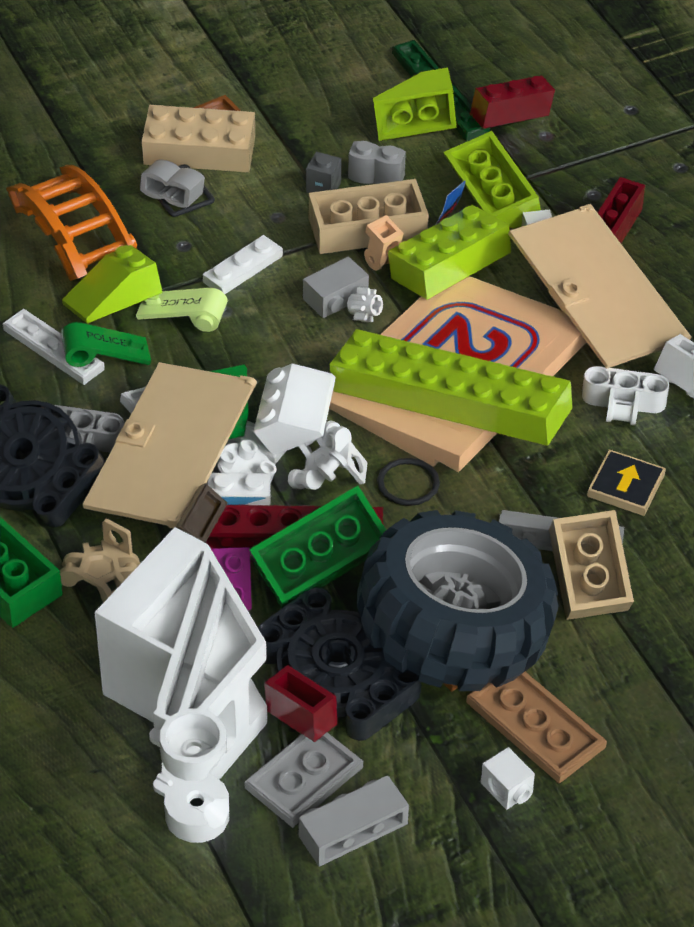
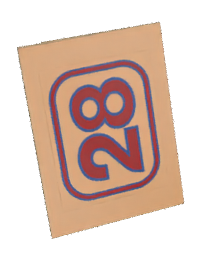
(477, 323)

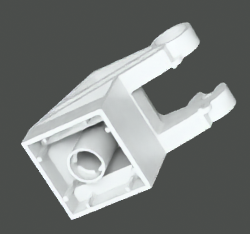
(184, 658)

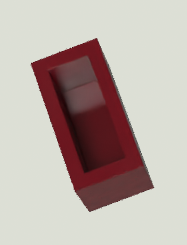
(301, 703)

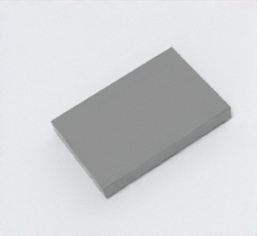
(303, 776)

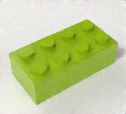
(449, 251)

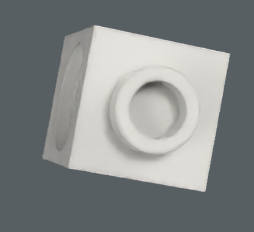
(508, 778)

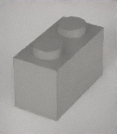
(331, 287)

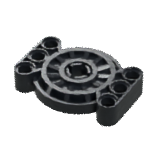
(51, 466)
(315, 638)

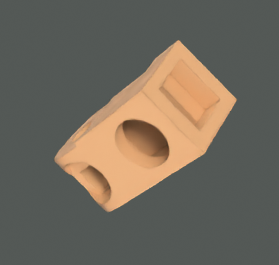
(383, 237)

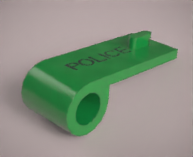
(84, 341)

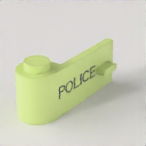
(202, 305)

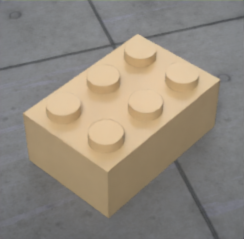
(591, 565)

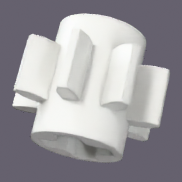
(365, 304)

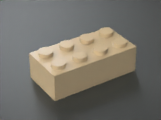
(199, 137)
(342, 214)

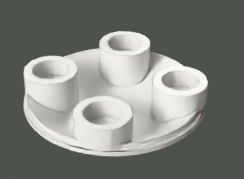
(245, 458)

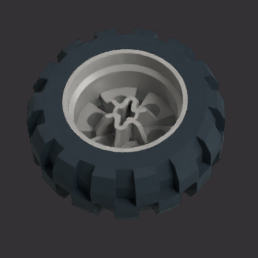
(457, 600)

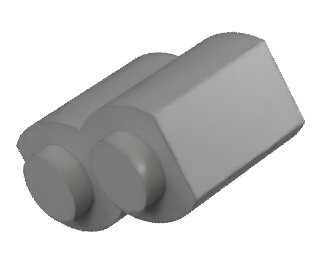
(375, 164)
(172, 183)

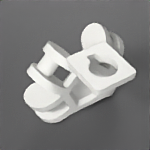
(333, 452)

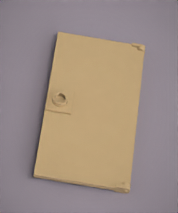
(598, 285)
(169, 444)

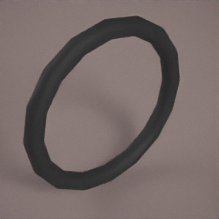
(409, 502)

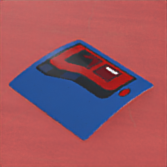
(451, 201)

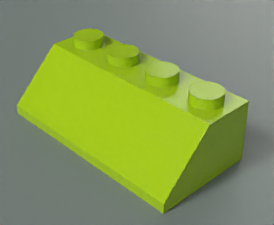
(493, 179)

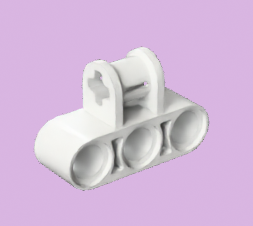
(625, 392)

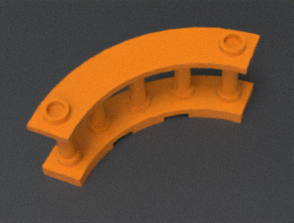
(73, 179)

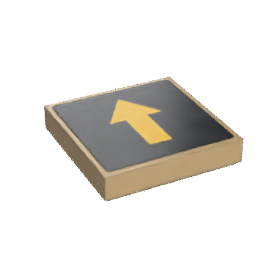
(626, 482)

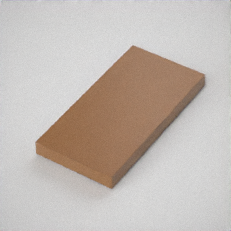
(538, 725)

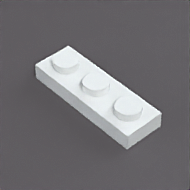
(243, 264)

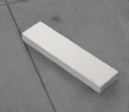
(48, 344)

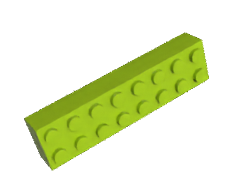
(452, 386)

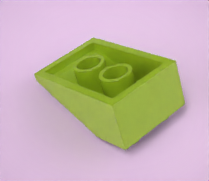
(416, 106)
(114, 284)

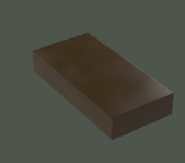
(202, 513)

